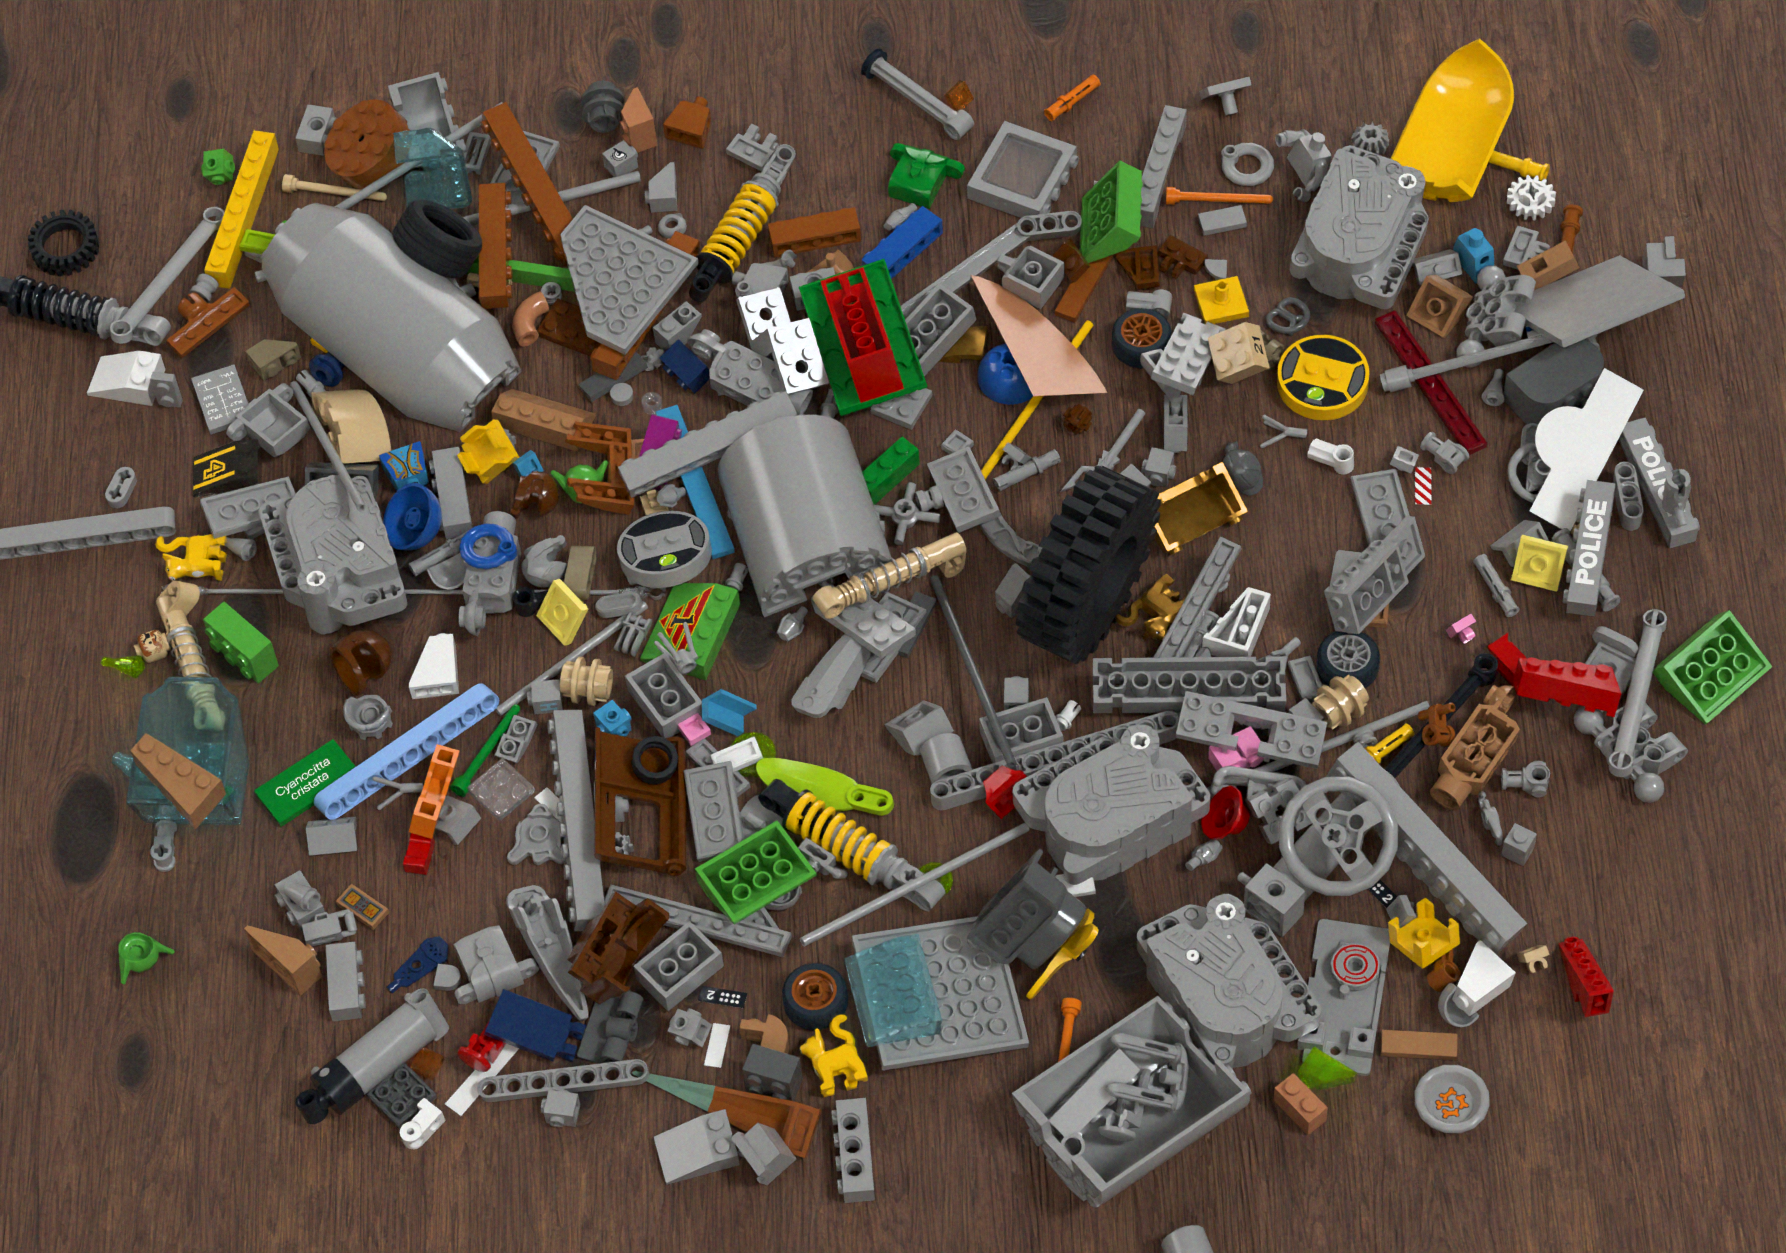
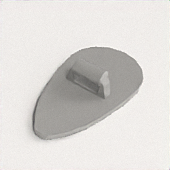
(756, 817)

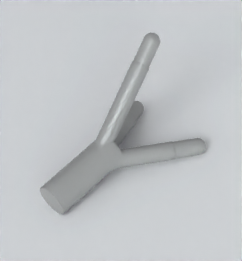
(1287, 431)
(1285, 651)
(404, 788)

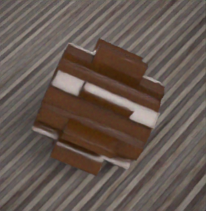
(1077, 419)

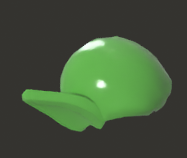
(580, 472)
(139, 953)

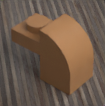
(770, 1034)

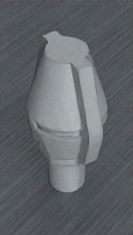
(899, 216)
(670, 495)
(792, 624)
(1204, 854)

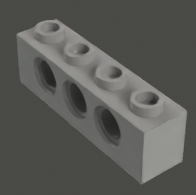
(855, 1113)

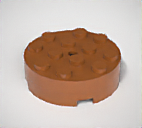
(362, 142)

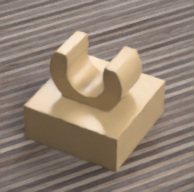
(650, 503)
(1532, 955)

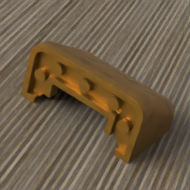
(1197, 508)

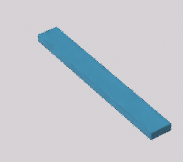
(702, 497)

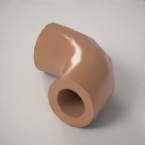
(525, 318)

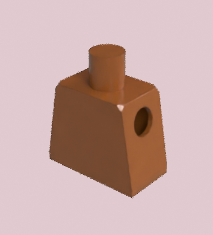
(689, 123)

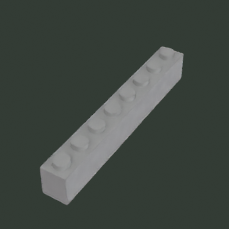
(699, 446)

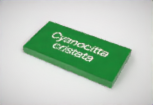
(296, 787)

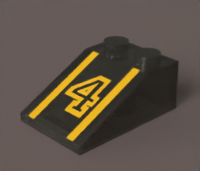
(227, 468)

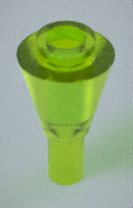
(129, 665)

